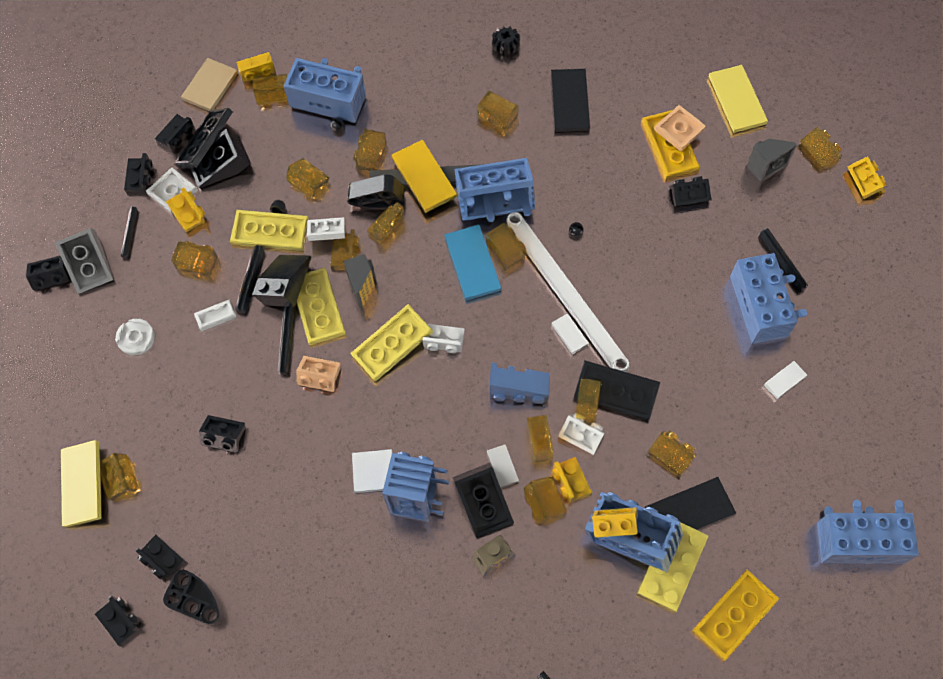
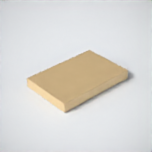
(209, 84)

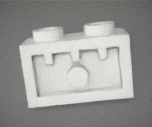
(326, 229)
(444, 338)
(582, 433)

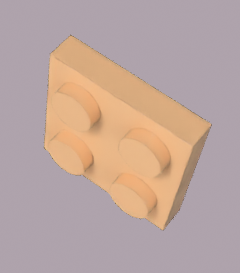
(680, 128)

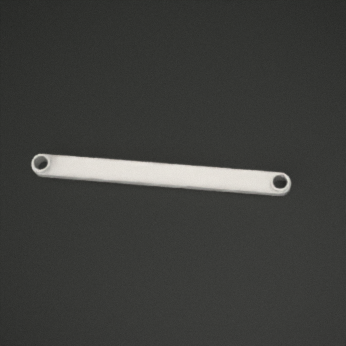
(567, 293)

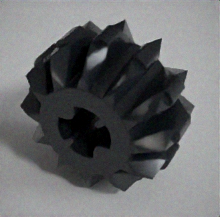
(505, 40)

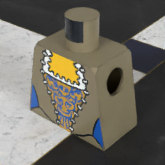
(492, 555)

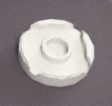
(135, 337)

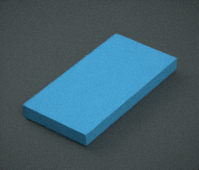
(472, 262)

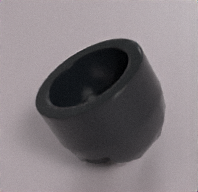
(335, 127)
(278, 206)
(574, 231)

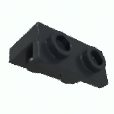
(175, 132)
(138, 174)
(690, 192)
(46, 273)
(221, 433)
(161, 558)
(118, 621)

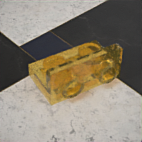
(269, 88)
(306, 177)
(386, 222)
(343, 250)
(588, 399)
(672, 451)
(117, 475)
(544, 499)

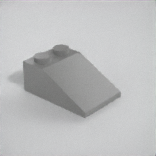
(85, 260)

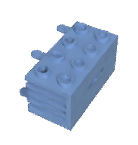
(319, 93)
(495, 189)
(757, 287)
(412, 486)
(663, 531)
(866, 539)

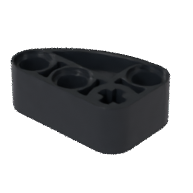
(376, 192)
(193, 592)

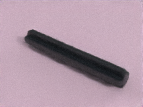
(783, 259)
(249, 279)
(286, 339)

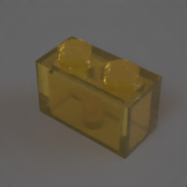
(497, 110)
(370, 150)
(505, 245)
(194, 258)
(539, 438)

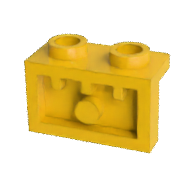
(256, 66)
(866, 177)
(186, 210)
(571, 479)
(615, 522)

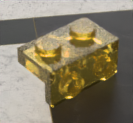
(820, 147)

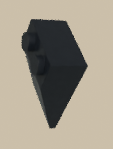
(222, 160)
(282, 280)
(483, 500)

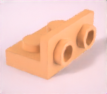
(317, 373)

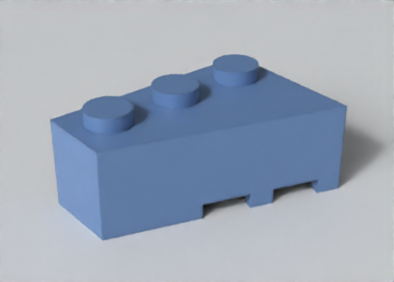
(519, 385)

